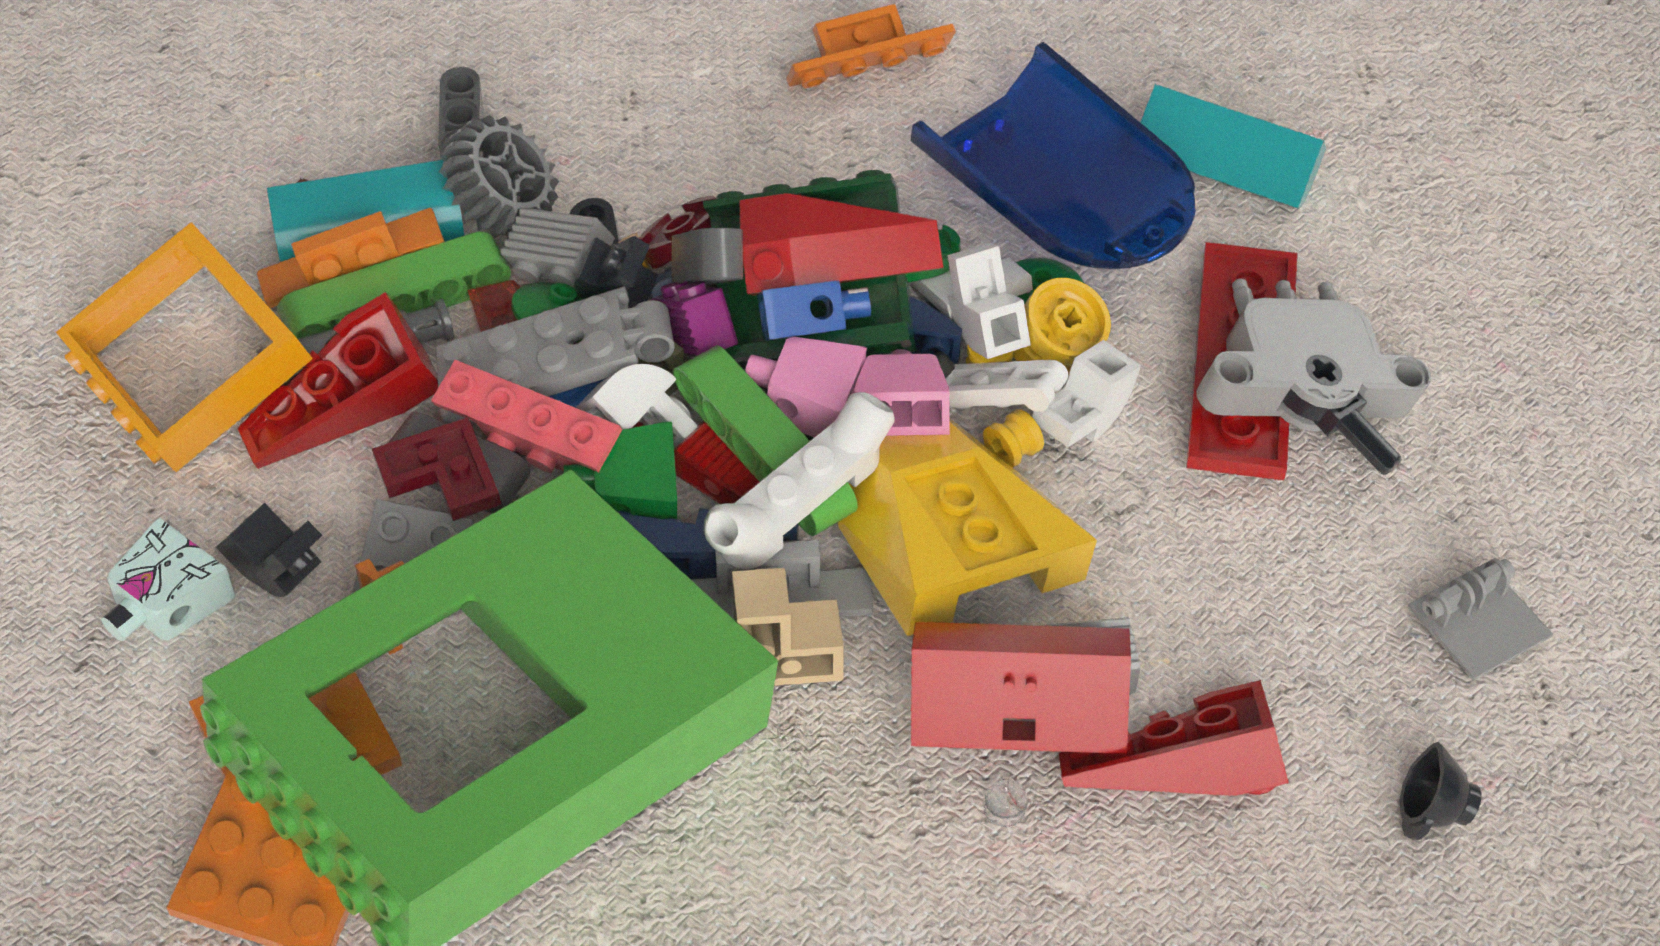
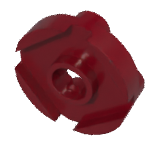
(661, 231)

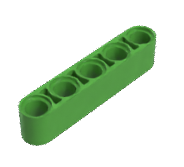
(410, 281)
(752, 426)

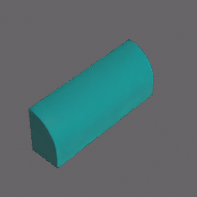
(1235, 146)
(326, 203)

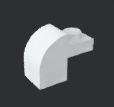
(988, 314)
(639, 395)
(1092, 397)

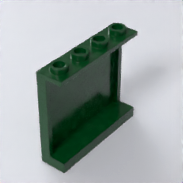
(891, 315)

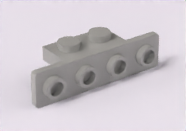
(803, 580)

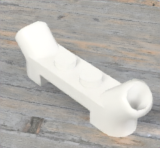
(842, 453)

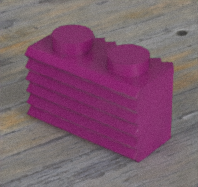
(698, 316)

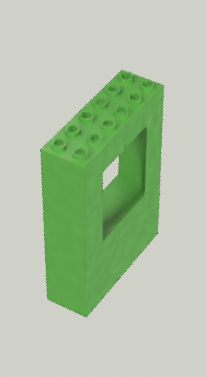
(591, 615)

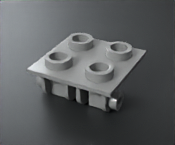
(406, 532)
(1481, 618)

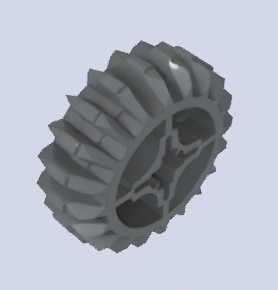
(490, 184)

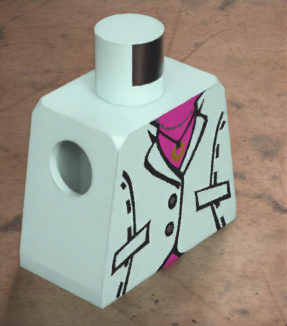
(165, 585)

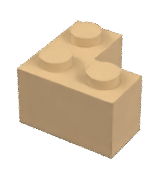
(798, 634)

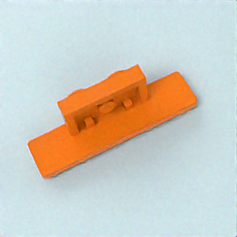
(865, 40)
(348, 250)

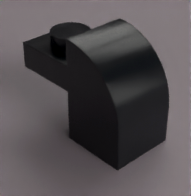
(616, 266)
(271, 552)

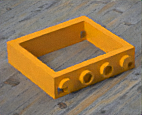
(135, 297)

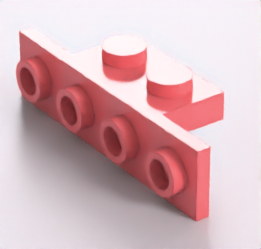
(526, 420)

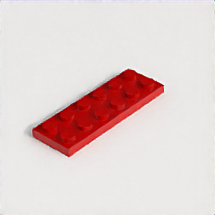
(1224, 442)

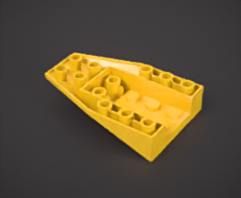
(953, 520)

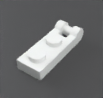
(1006, 384)

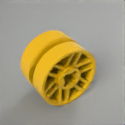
(1063, 321)

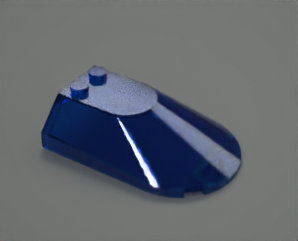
(1070, 168)

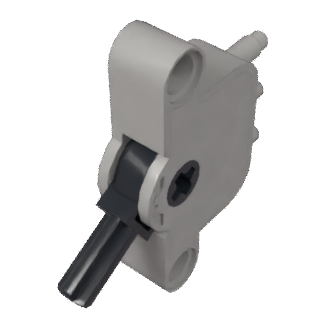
(1313, 368)

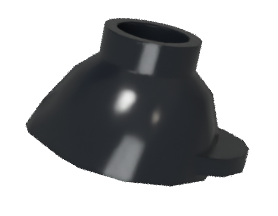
(1436, 794)

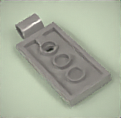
(540, 349)

